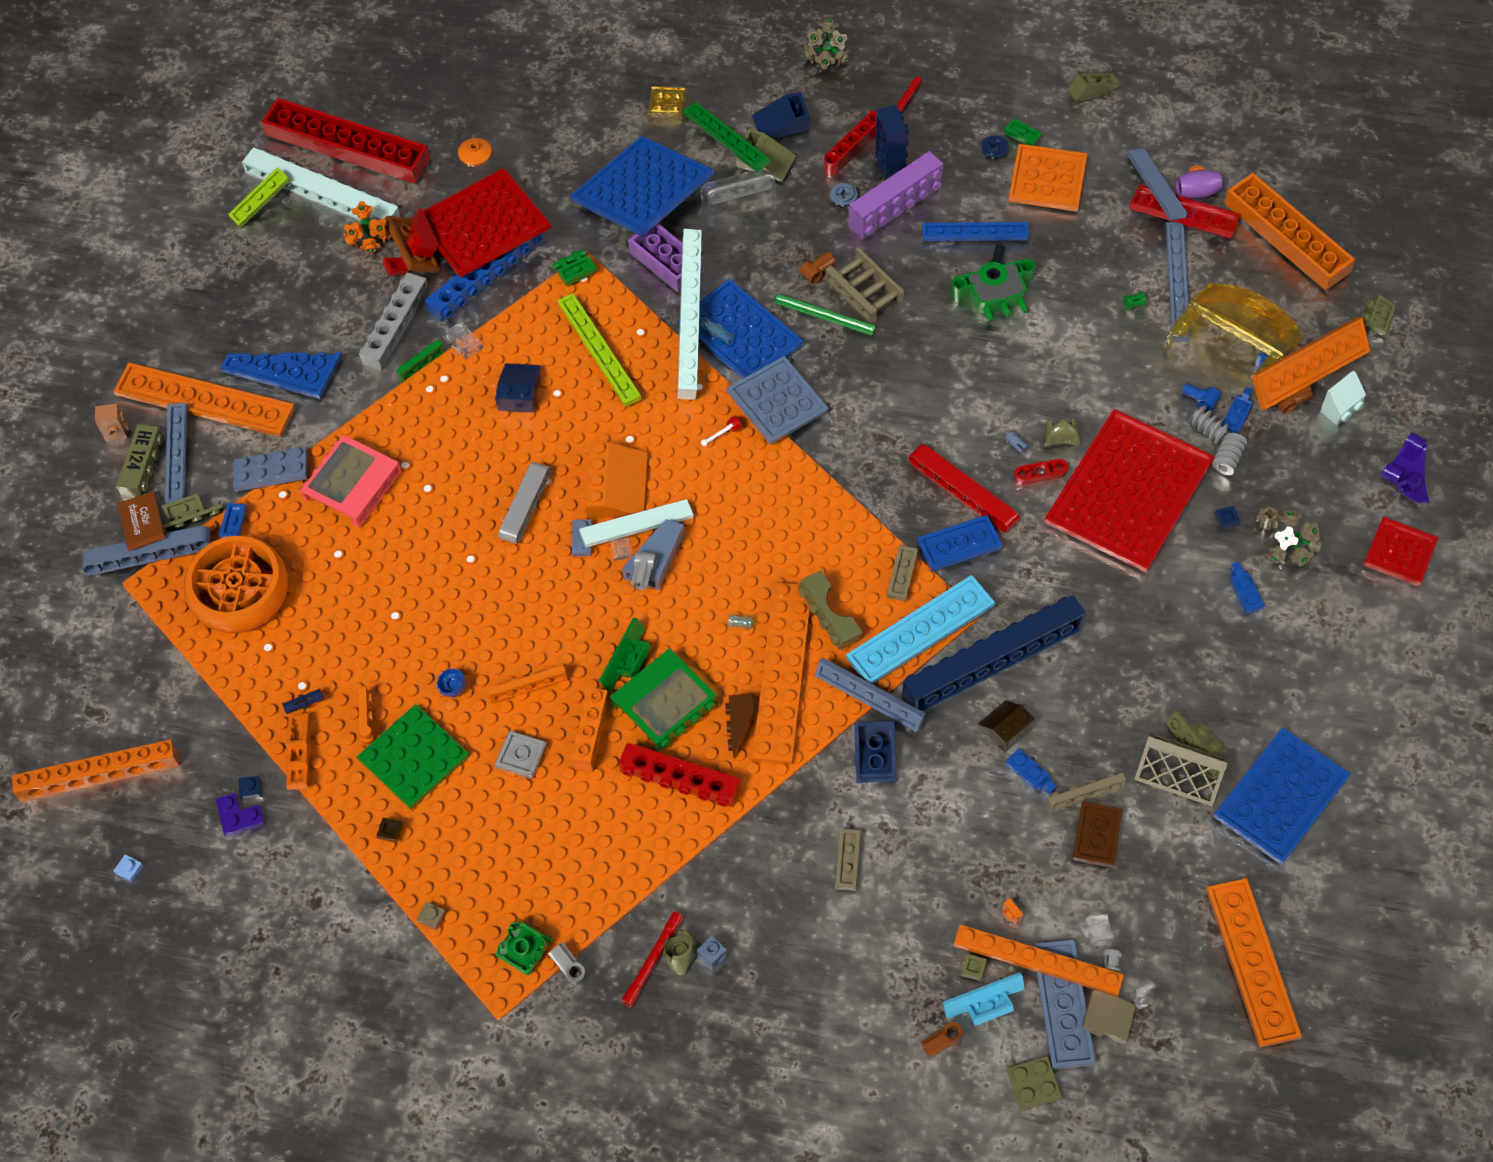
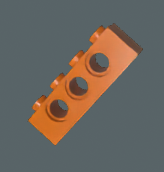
(590, 729)

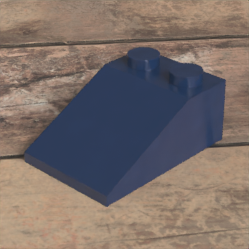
(518, 388)
(875, 751)

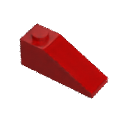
(421, 237)

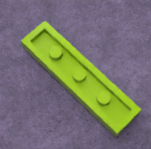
(259, 197)

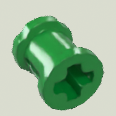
(1128, 300)

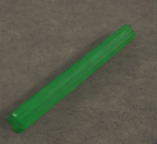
(825, 314)

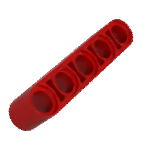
(850, 144)

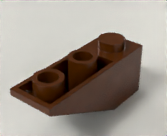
(741, 719)

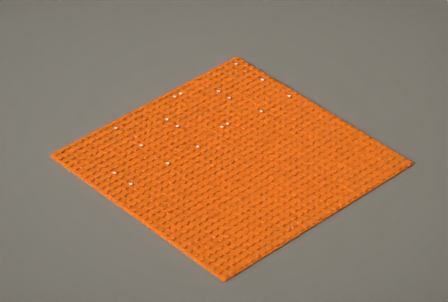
(440, 591)

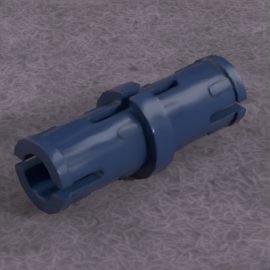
(315, 696)

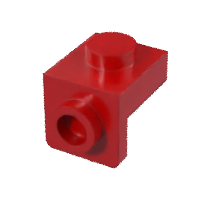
(395, 266)

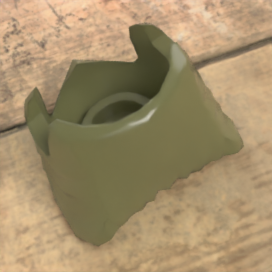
(1062, 433)
(680, 951)

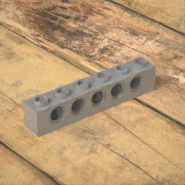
(393, 321)

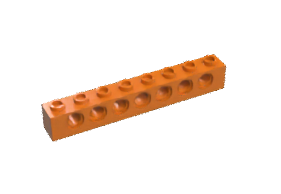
(95, 770)

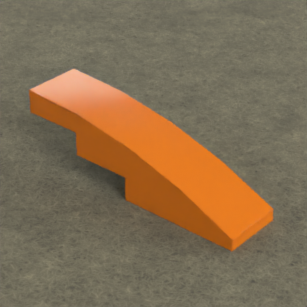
(298, 751)

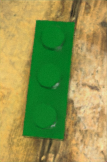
(420, 360)

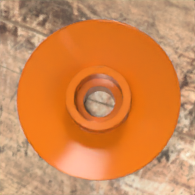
(474, 151)

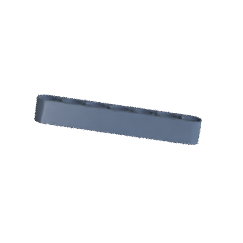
(119, 557)

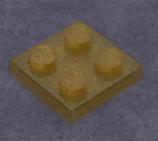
(666, 102)

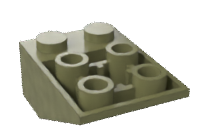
(780, 157)

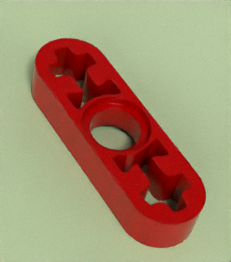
(1046, 465)

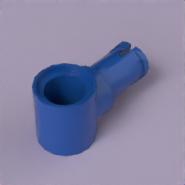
(1204, 397)

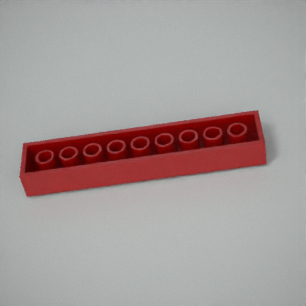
(346, 140)

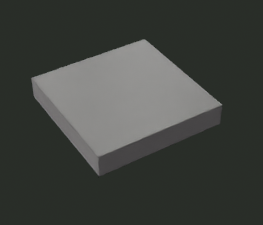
(521, 754)

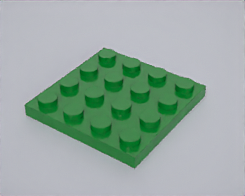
(413, 756)

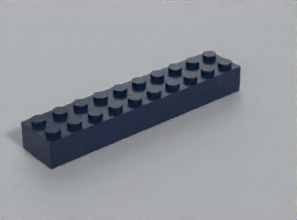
(994, 654)

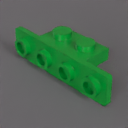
(627, 657)

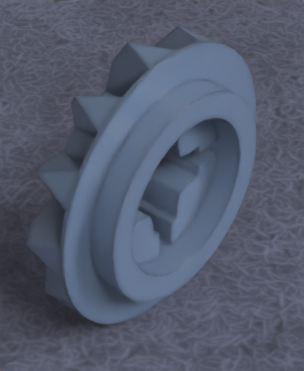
(837, 191)

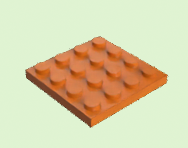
(1047, 177)

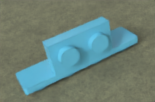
(987, 1001)

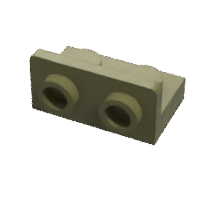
(1378, 314)

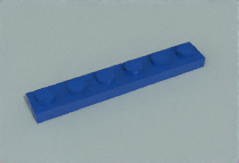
(975, 231)

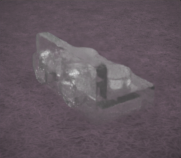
(462, 339)

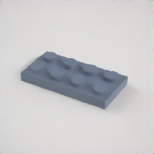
(270, 469)

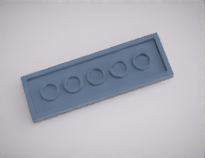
(1064, 1014)

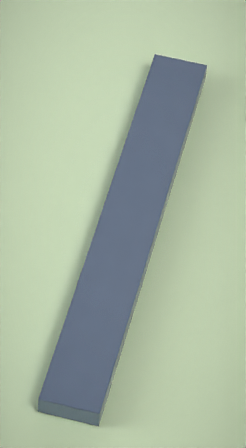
(1177, 273)

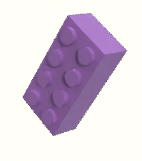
(661, 254)

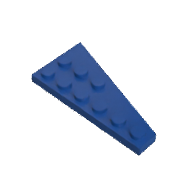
(288, 371)

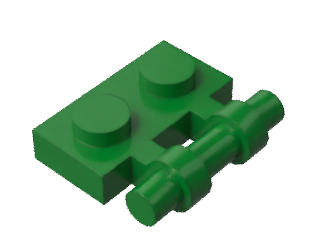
(575, 271)

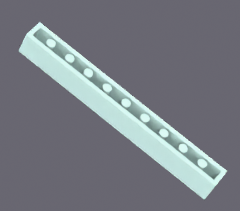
(316, 186)
(689, 314)

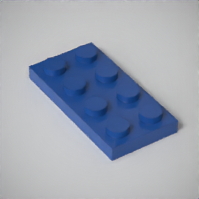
(959, 543)

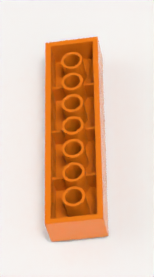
(1289, 231)

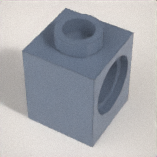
(712, 953)

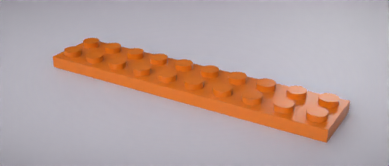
(205, 399)
(781, 676)

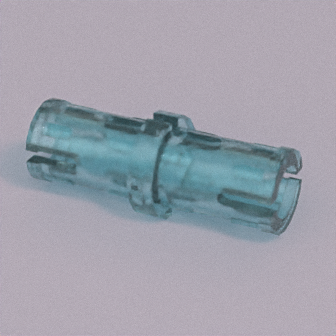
(716, 330)

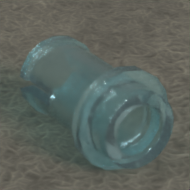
(740, 621)

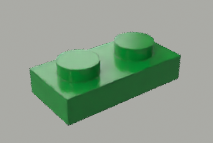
(1022, 132)

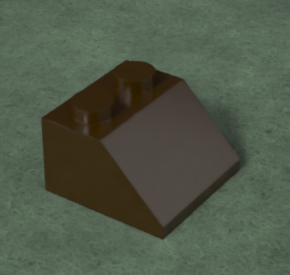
(1007, 724)

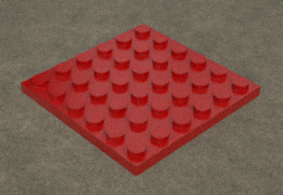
(484, 222)

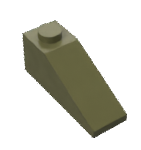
(1092, 85)

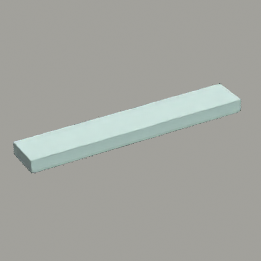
(634, 523)

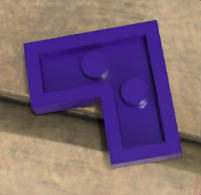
(236, 820)

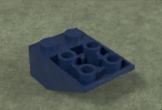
(783, 117)

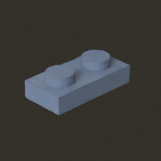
(578, 547)

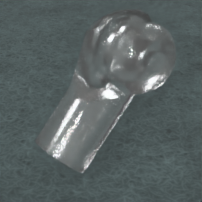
(1140, 992)

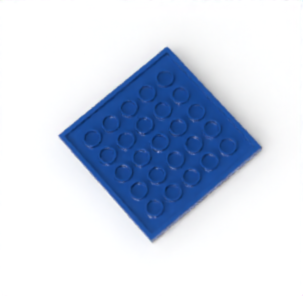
(641, 185)

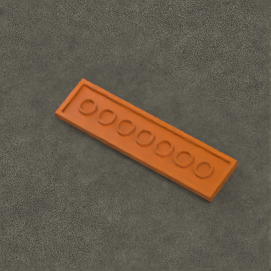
(1310, 363)
(1253, 963)

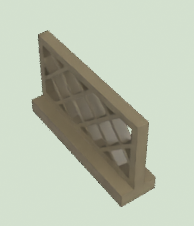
(1188, 753)

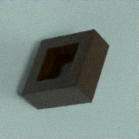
(389, 830)

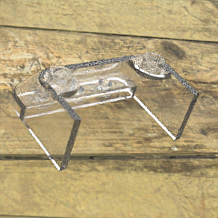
(736, 187)

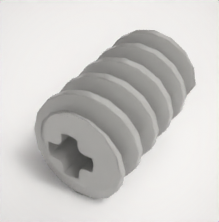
(1209, 425)
(1229, 453)

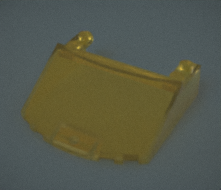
(1245, 316)

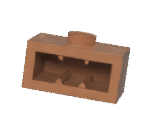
(111, 422)

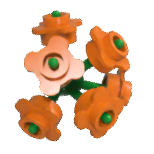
(370, 226)

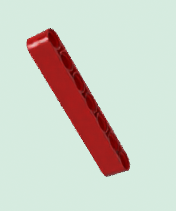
(963, 487)

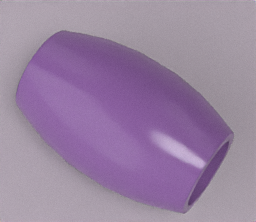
(1198, 184)

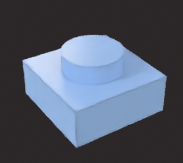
(128, 868)

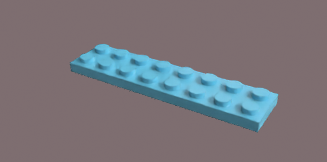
(920, 630)

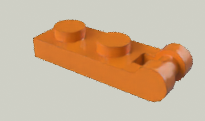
(365, 715)

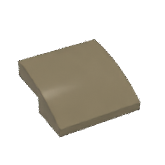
(1108, 1016)

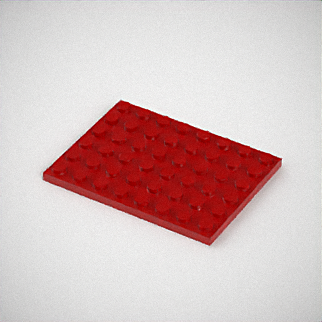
(1129, 490)

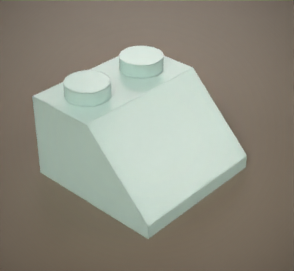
(1344, 399)

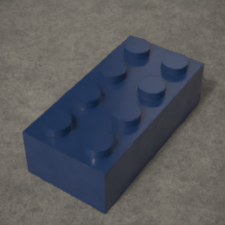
(890, 140)

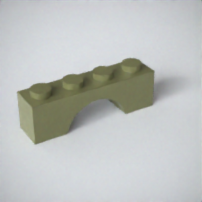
(842, 630)

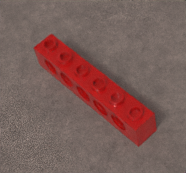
(673, 766)

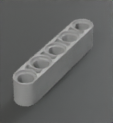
(524, 502)

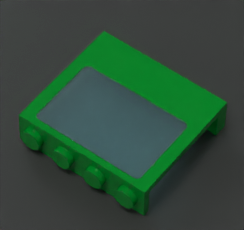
(665, 699)

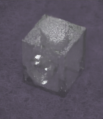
(1097, 930)

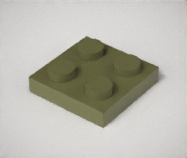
(1033, 1083)

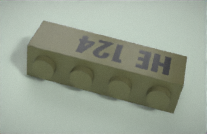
(140, 461)

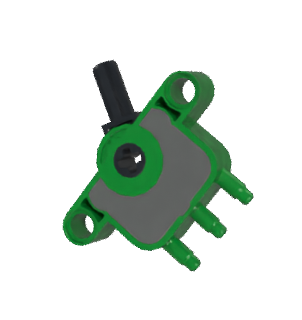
(995, 285)

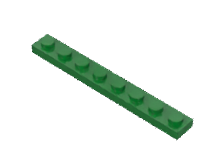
(726, 137)

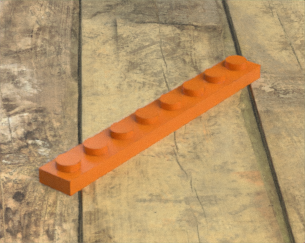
(1038, 960)

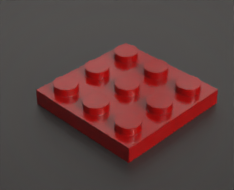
(1401, 551)

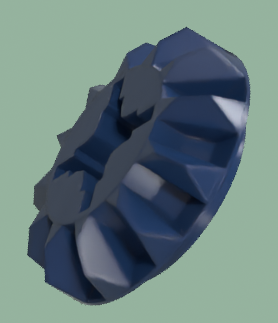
(993, 141)

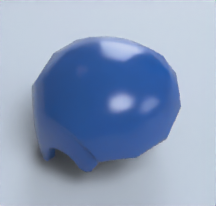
(451, 683)

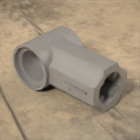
(643, 564)
(566, 961)

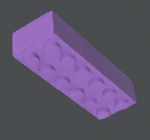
(895, 195)

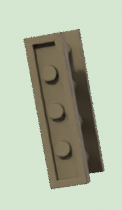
(858, 299)

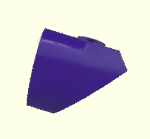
(1408, 469)

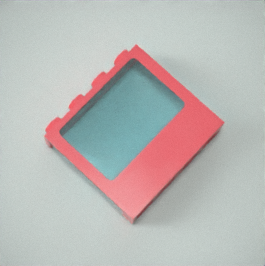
(352, 479)

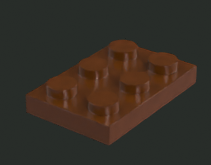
(1097, 834)

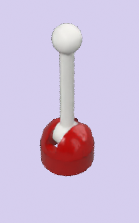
(733, 424)

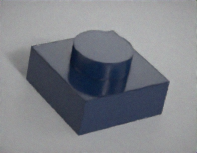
(1227, 517)
(249, 787)

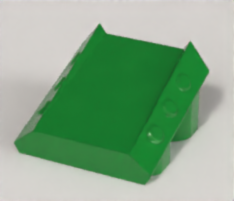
(523, 946)

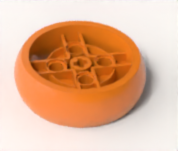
(221, 563)

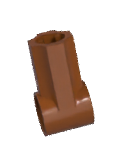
(813, 270)
(1292, 401)
(941, 1041)

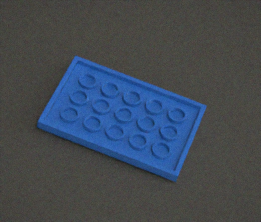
(758, 333)
(1281, 795)

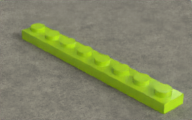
(599, 350)

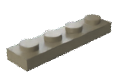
(1091, 790)

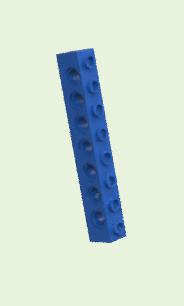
(460, 290)

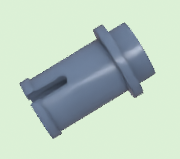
(1013, 439)

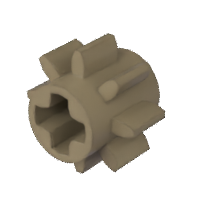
(1268, 518)

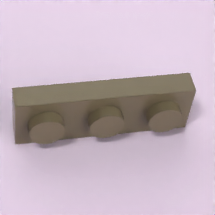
(902, 573)
(847, 859)

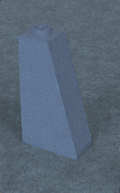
(665, 544)

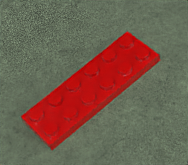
(1198, 214)

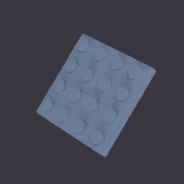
(777, 400)

